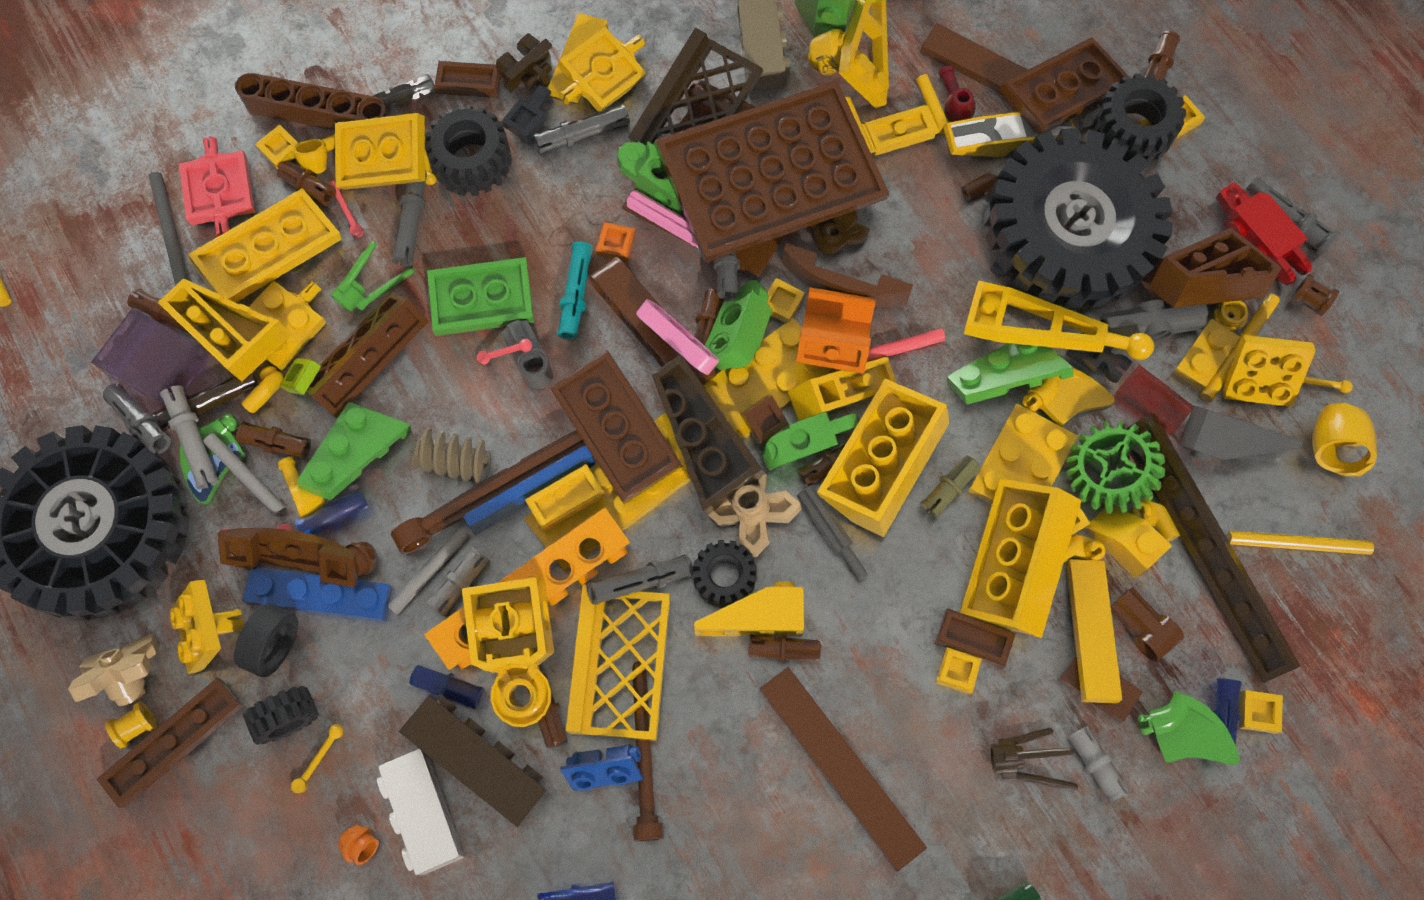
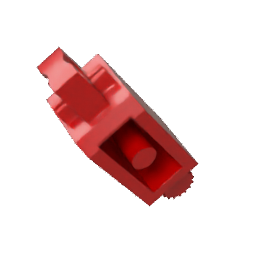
(1267, 228)

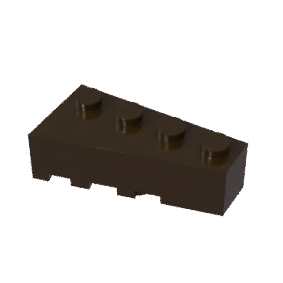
(709, 444)

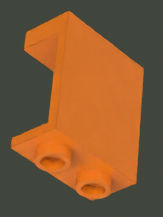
(836, 330)

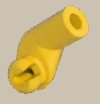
(264, 390)
(1157, 517)

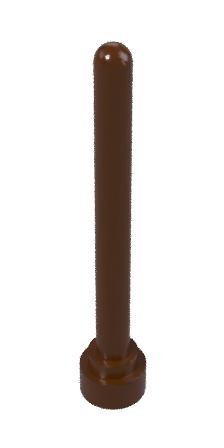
(648, 823)

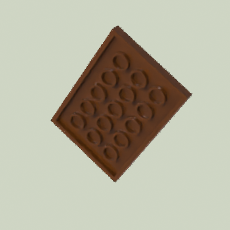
(771, 170)

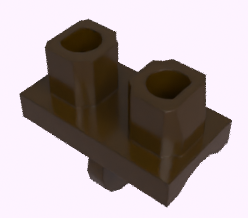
(530, 68)

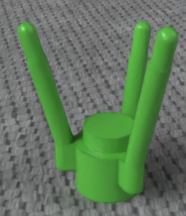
(350, 292)

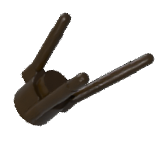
(1008, 758)

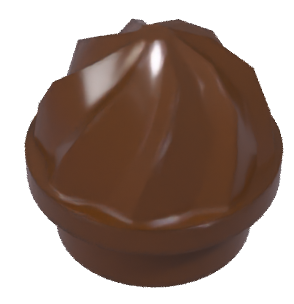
(365, 557)

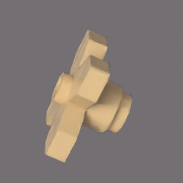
(771, 507)
(116, 672)

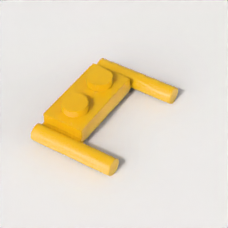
(907, 126)

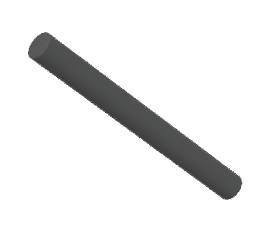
(167, 227)

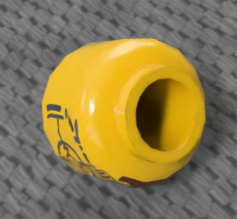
(826, 52)

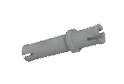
(184, 424)

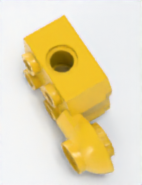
(511, 636)

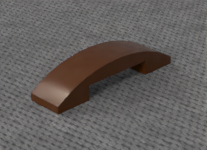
(803, 266)
(289, 549)

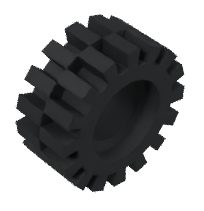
(718, 553)
(280, 715)

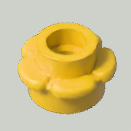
(1235, 308)

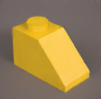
(1128, 540)

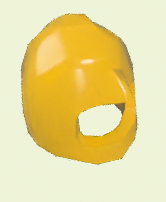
(1344, 426)

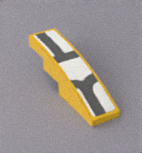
(992, 134)

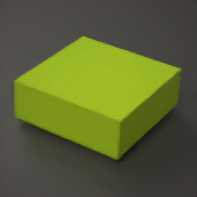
(300, 376)

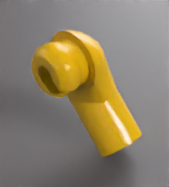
(1085, 549)

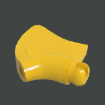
(1067, 397)

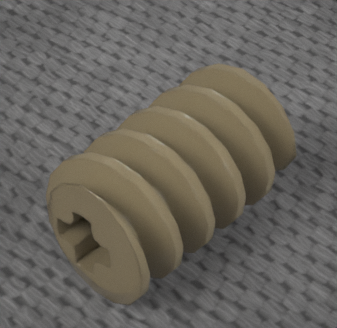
(451, 456)

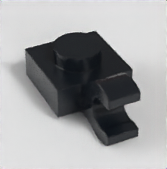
(528, 117)

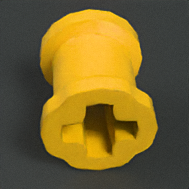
(131, 725)

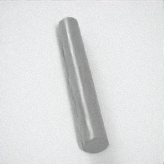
(248, 478)
(428, 570)

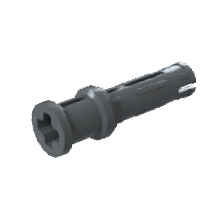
(1318, 234)

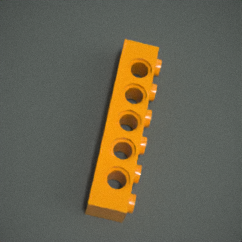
(447, 636)

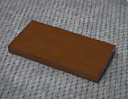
(1063, 85)
(616, 427)

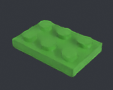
(480, 296)

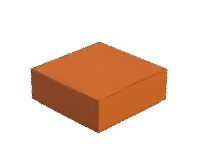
(615, 241)

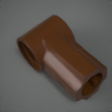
(1153, 633)

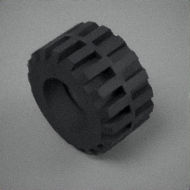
(1149, 99)
(466, 128)

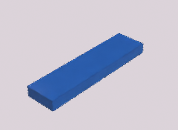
(514, 498)

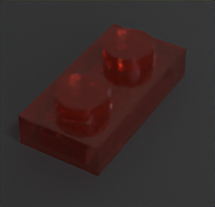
(1154, 397)

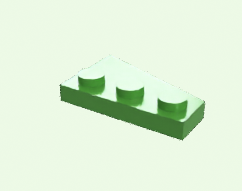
(1005, 369)
(349, 447)

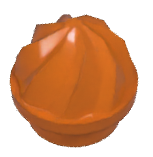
(357, 844)

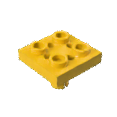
(1260, 355)
(200, 627)

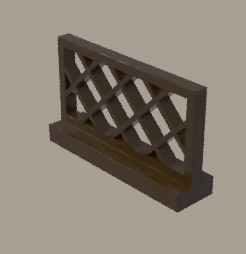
(676, 84)

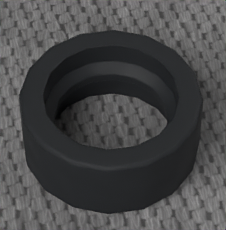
(265, 640)

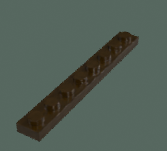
(1218, 561)

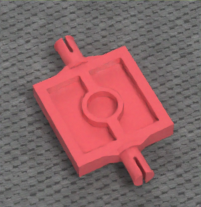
(216, 187)

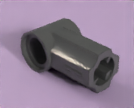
(526, 360)

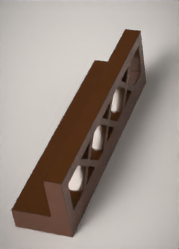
(365, 352)

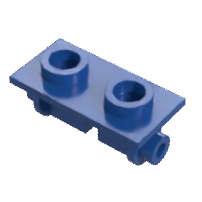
(588, 770)

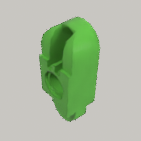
(639, 165)
(740, 327)
(805, 439)

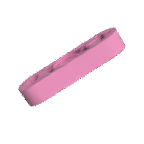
(677, 337)

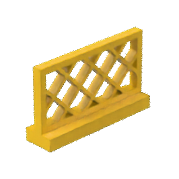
(587, 667)

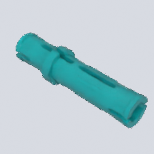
(572, 302)

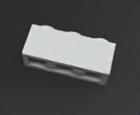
(420, 813)

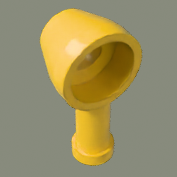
(313, 153)
(304, 501)

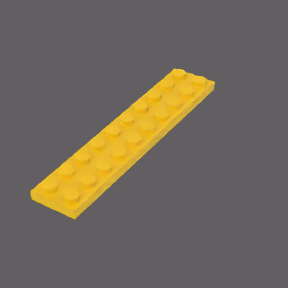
(734, 390)

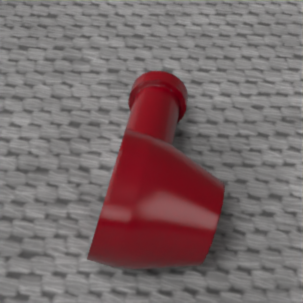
(953, 108)

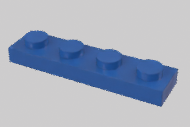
(309, 594)

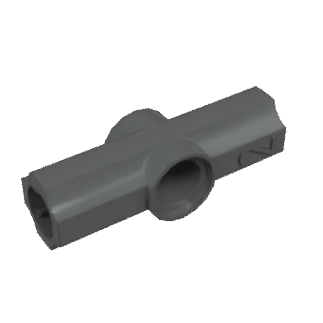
(1156, 320)

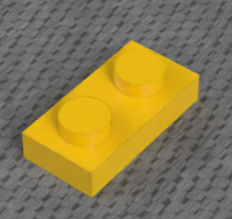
(1206, 355)

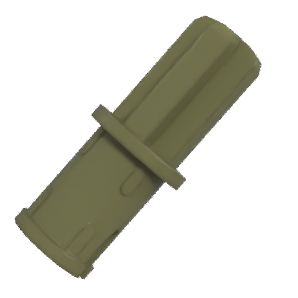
(951, 485)

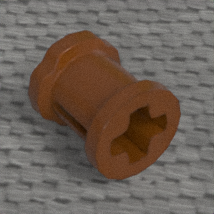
(1315, 295)

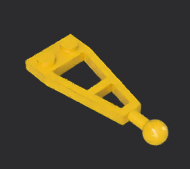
(855, 67)
(989, 310)

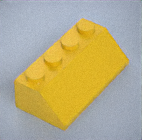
(884, 456)
(1021, 556)

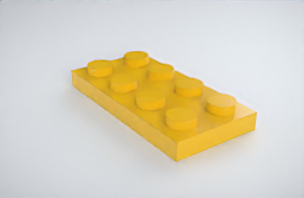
(265, 246)

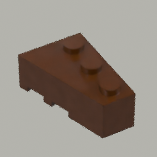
(1215, 272)

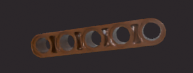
(297, 101)
(625, 297)

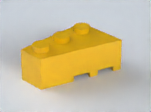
(228, 330)

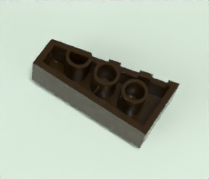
(473, 759)

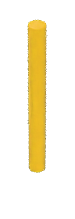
(1252, 329)
(1300, 542)

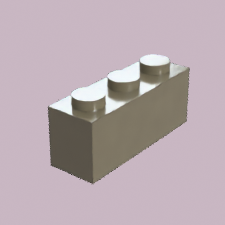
(764, 41)

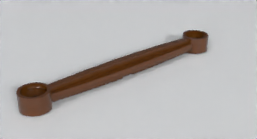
(418, 531)

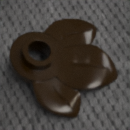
(838, 232)

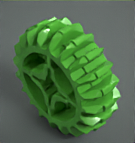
(1139, 481)

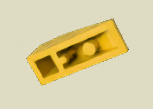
(839, 389)
(763, 613)

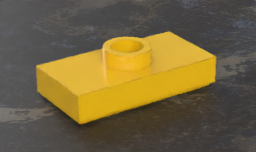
(565, 497)

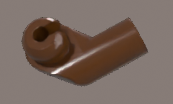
(978, 186)

